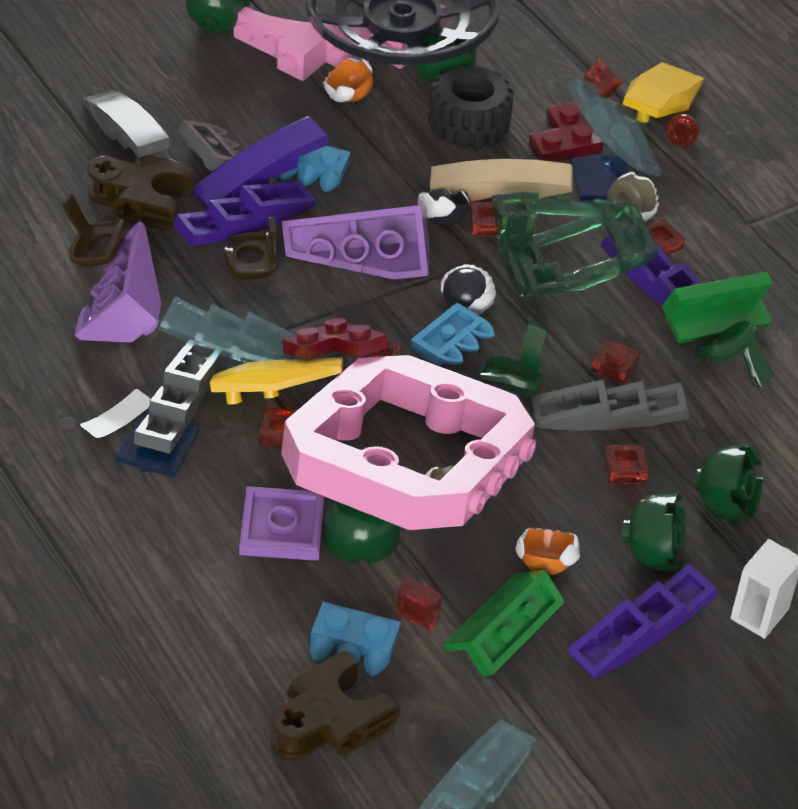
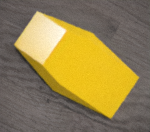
(662, 92)
(272, 376)

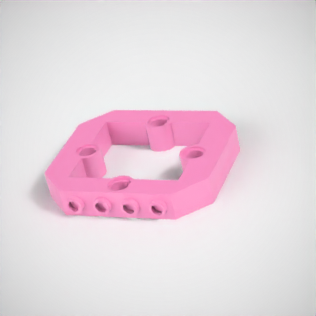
(372, 477)

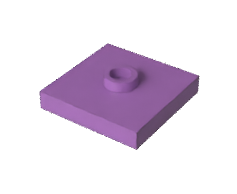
(281, 523)

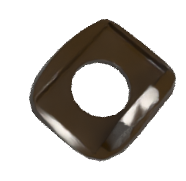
(87, 234)
(261, 240)

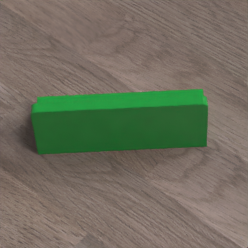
(714, 306)
(506, 620)

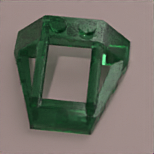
(520, 250)

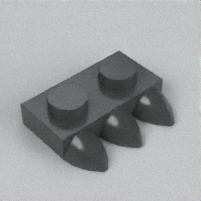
(208, 143)

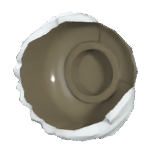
(635, 190)

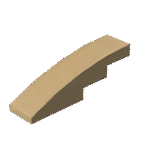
(503, 176)

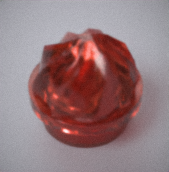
(683, 130)

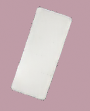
(119, 415)

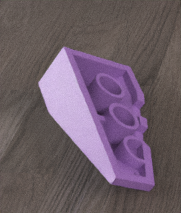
(375, 242)
(125, 297)

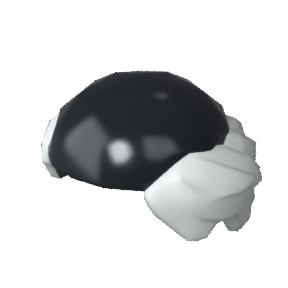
(444, 207)
(469, 287)

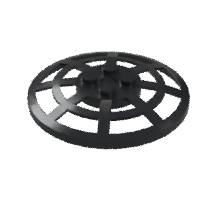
(389, 23)

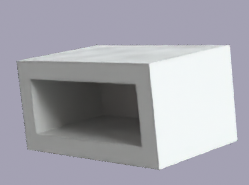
(766, 588)

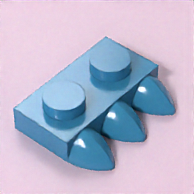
(324, 163)
(450, 333)
(355, 632)

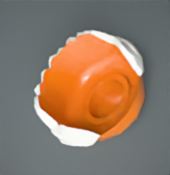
(349, 81)
(548, 550)

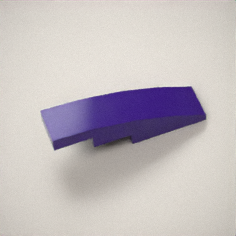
(262, 161)
(244, 213)
(657, 276)
(643, 623)

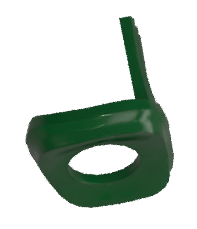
(737, 338)
(518, 375)

